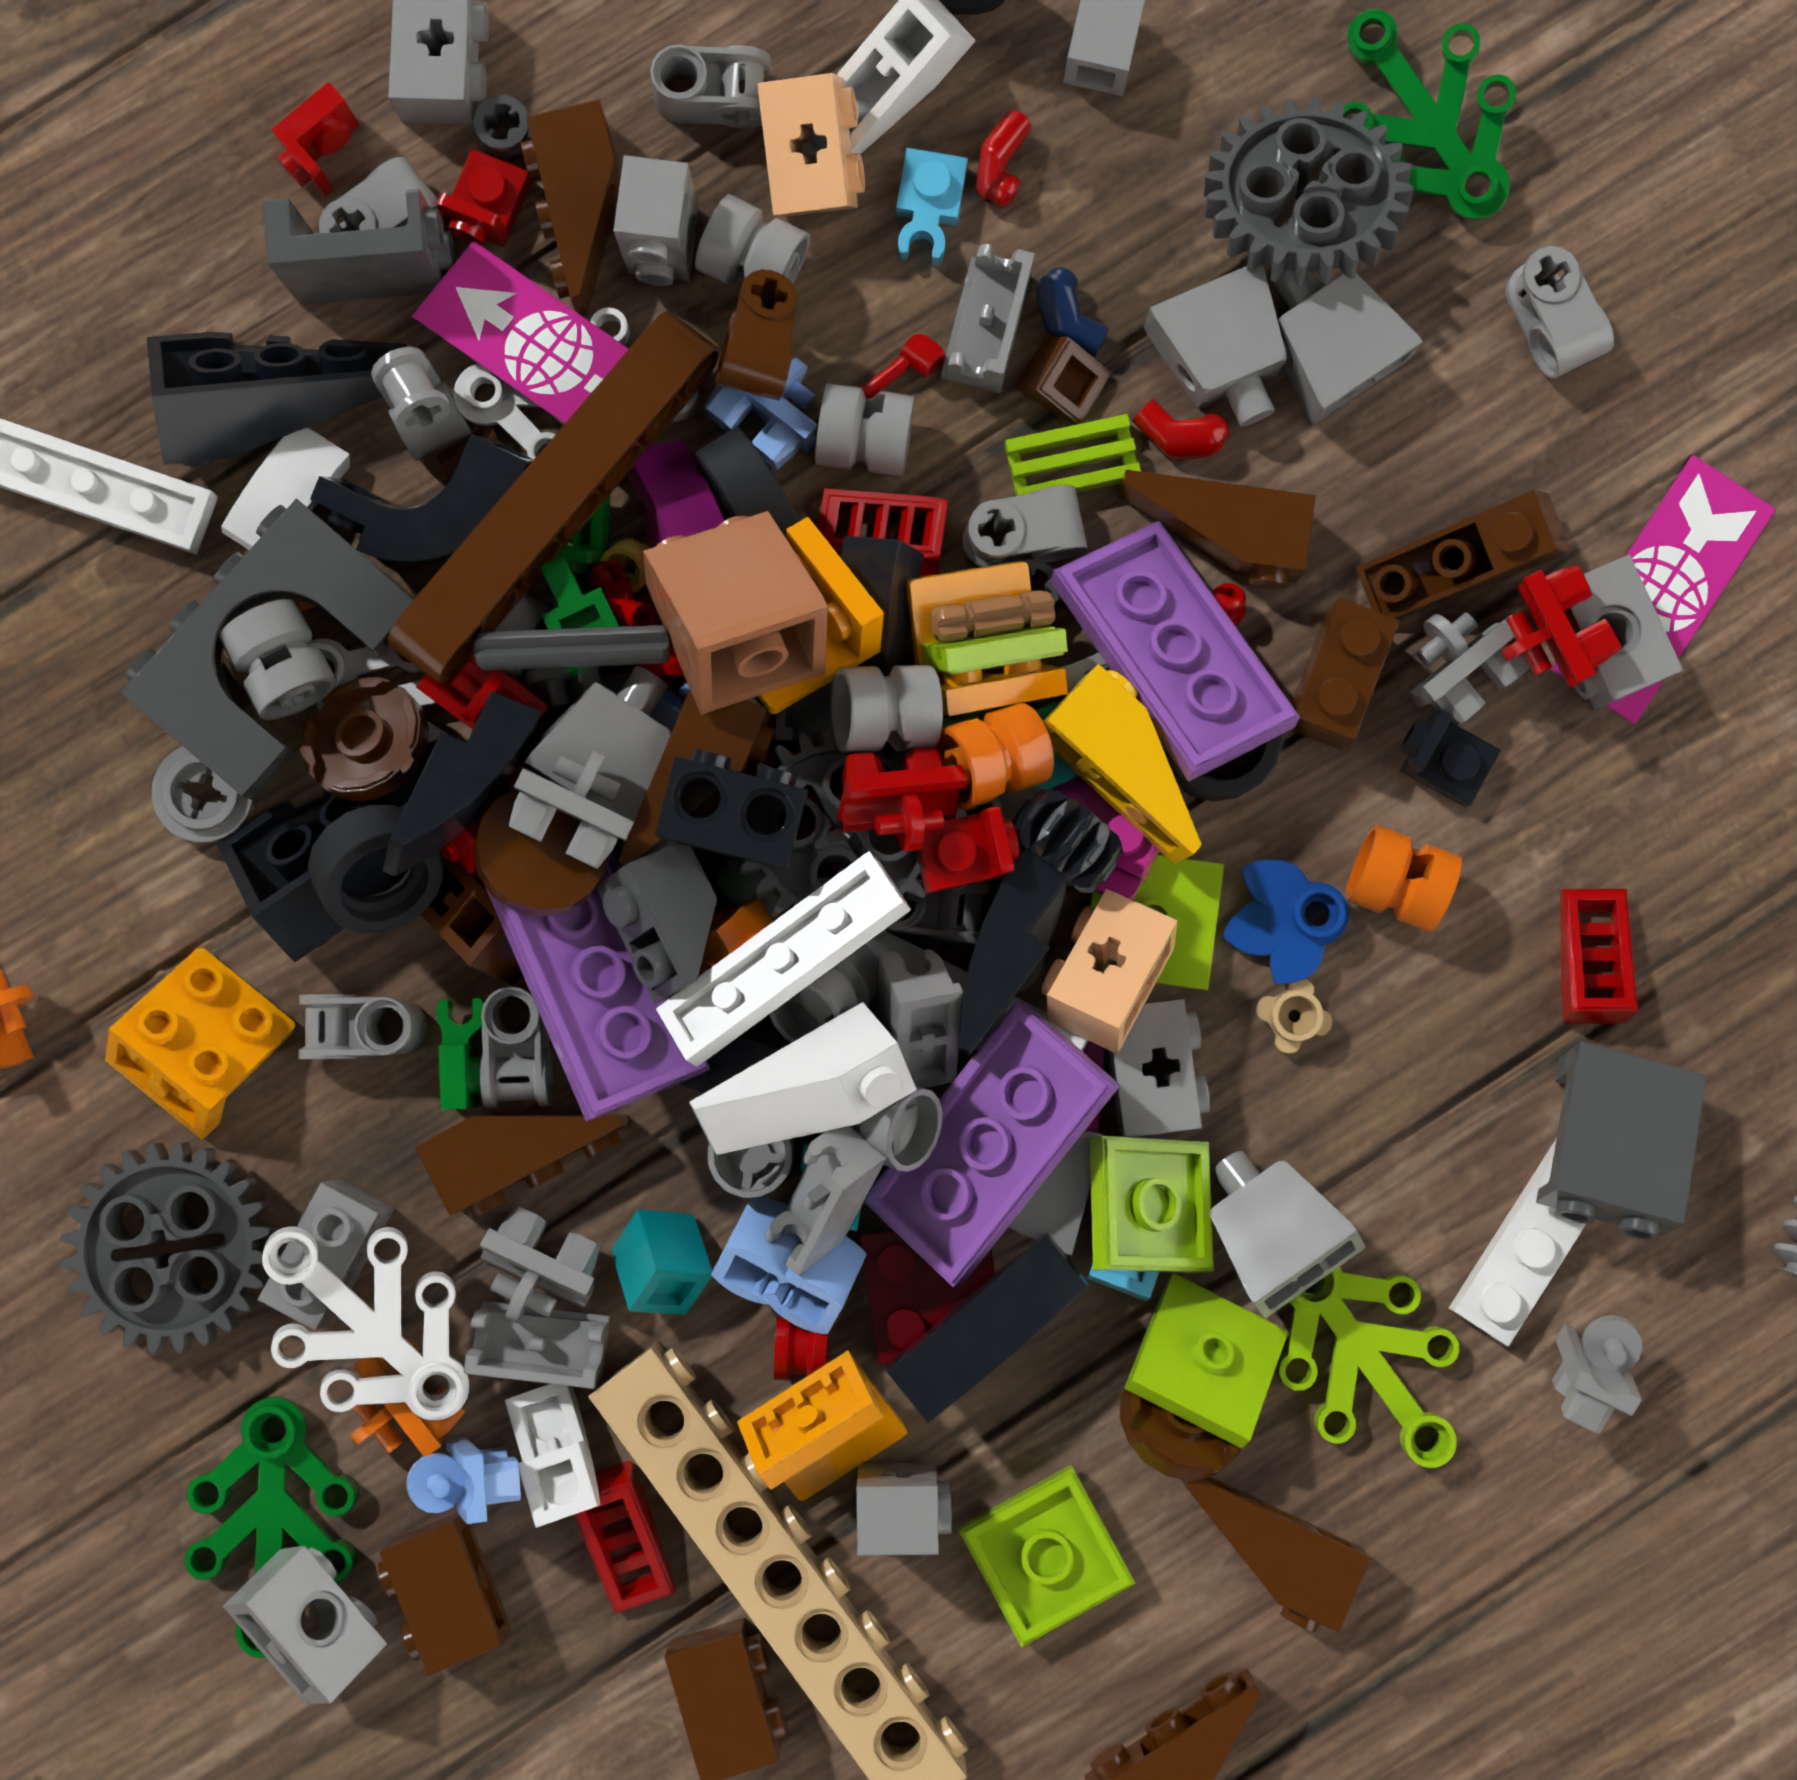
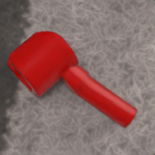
(918, 353)

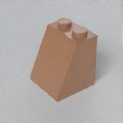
(738, 610)

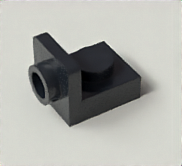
(1447, 757)

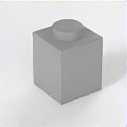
(1103, 44)

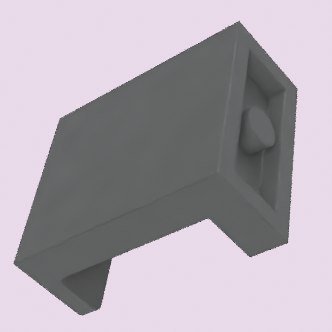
(360, 261)
(1624, 1141)

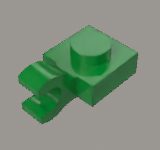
(574, 608)
(457, 1057)

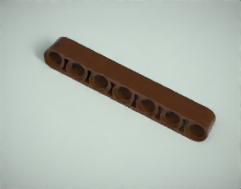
(554, 497)

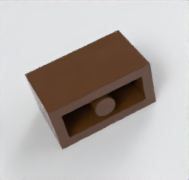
(1342, 673)
(443, 1594)
(725, 1700)

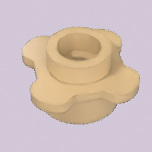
(1312, 1016)

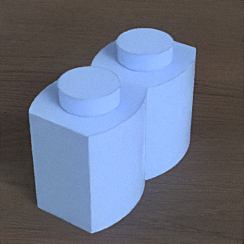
(759, 1272)

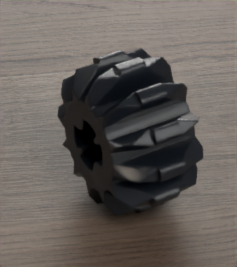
(1068, 839)

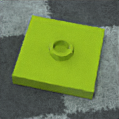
(1192, 897)
(1151, 1205)
(1207, 1360)
(1046, 1555)

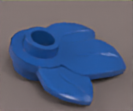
(1277, 920)

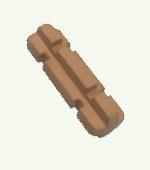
(992, 616)

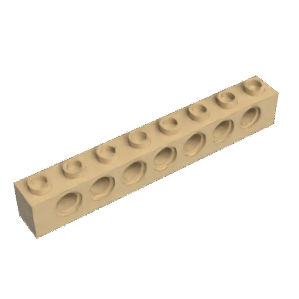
(742, 1561)

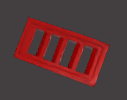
(907, 506)
(1573, 982)
(620, 1498)

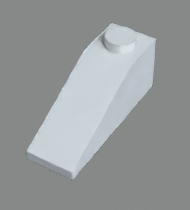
(898, 67)
(808, 1087)

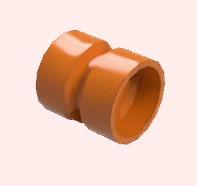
(999, 753)
(1403, 878)

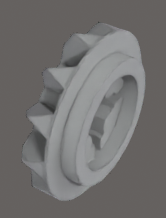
(178, 808)

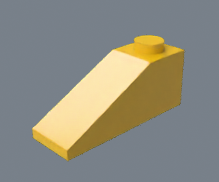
(1117, 752)

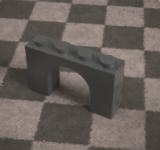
(185, 679)

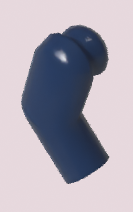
(1062, 314)

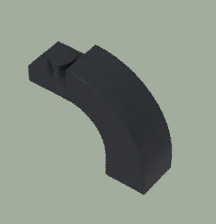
(432, 529)

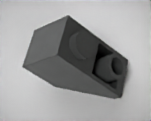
(662, 916)

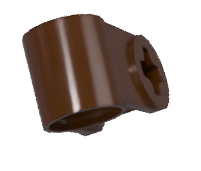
(759, 336)

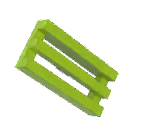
(1070, 435)
(995, 649)

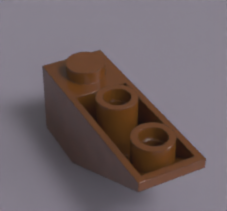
(581, 189)
(1465, 556)
(496, 1151)
(1185, 1742)

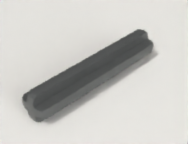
(572, 647)

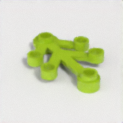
(1357, 1347)

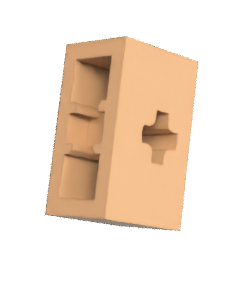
(788, 115)
(1107, 1004)

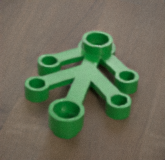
(1436, 123)
(272, 1507)

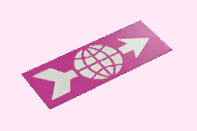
(519, 332)
(1691, 555)

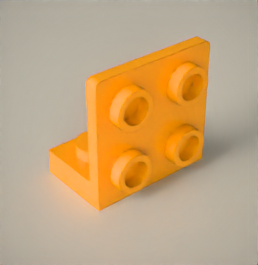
(852, 617)
(989, 686)
(196, 1040)
(820, 1428)

